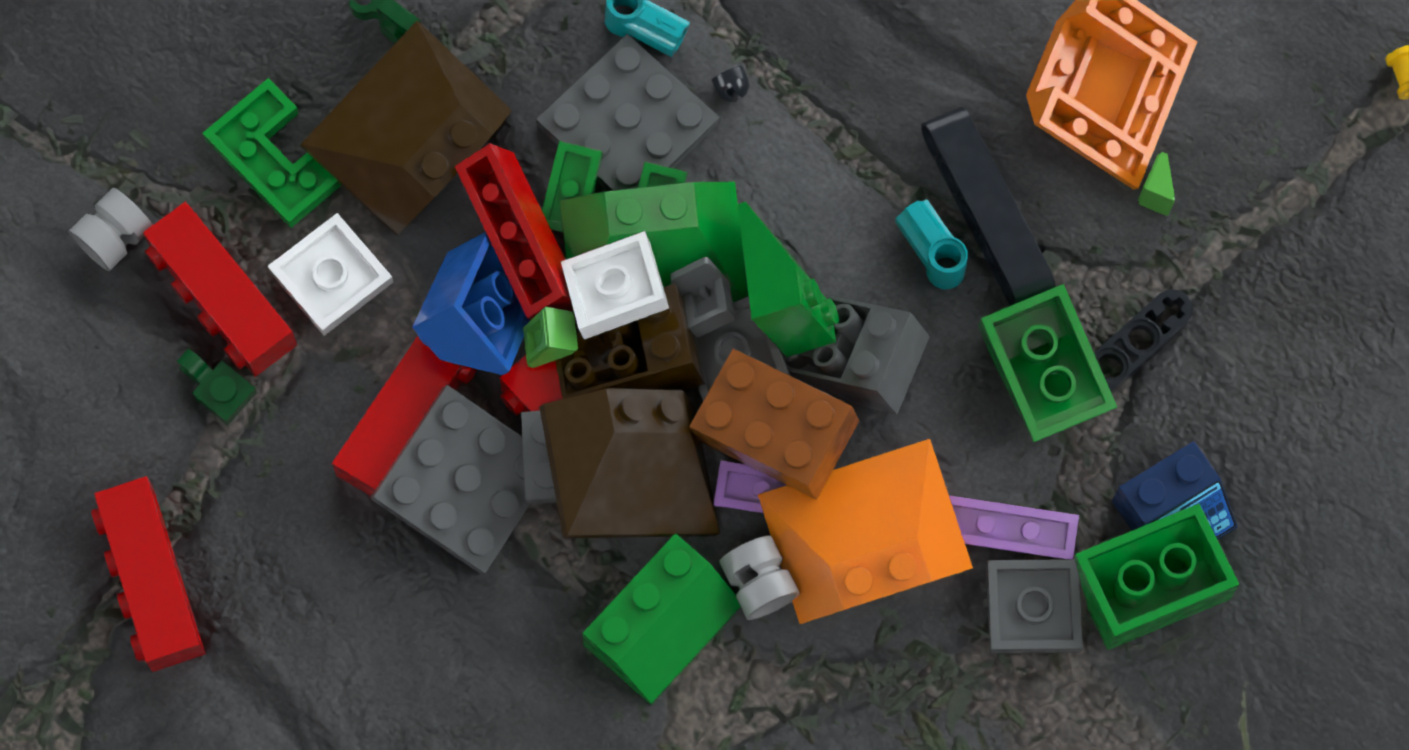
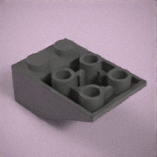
(871, 357)

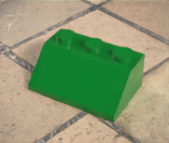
(1154, 576)
(662, 619)

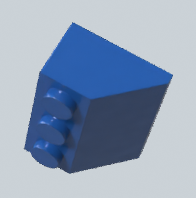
(472, 310)

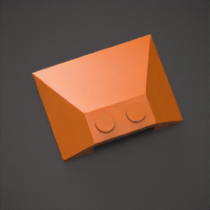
(1110, 83)
(868, 532)

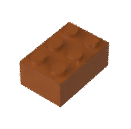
(774, 423)

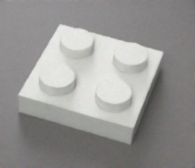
(330, 274)
(614, 285)

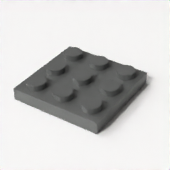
(631, 114)
(458, 480)

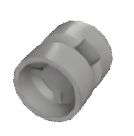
(110, 229)
(758, 575)

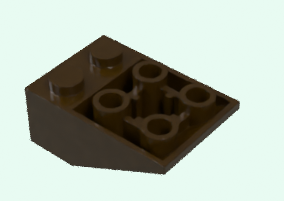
(643, 354)

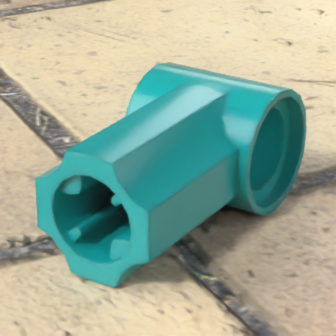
(648, 24)
(932, 242)

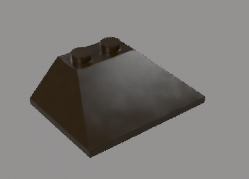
(406, 128)
(628, 465)

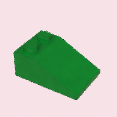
(781, 294)
(1047, 363)

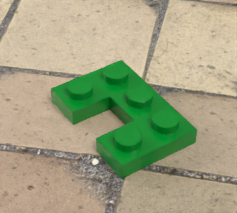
(244, 144)
(576, 175)

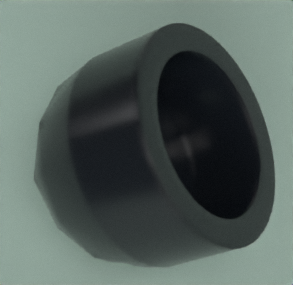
(731, 83)

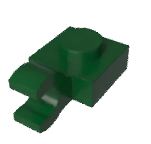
(392, 17)
(219, 389)

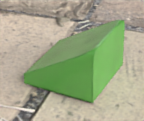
(1158, 188)
(550, 336)

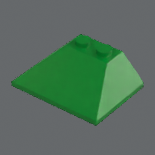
(679, 220)

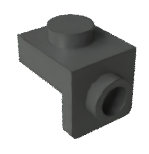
(704, 295)

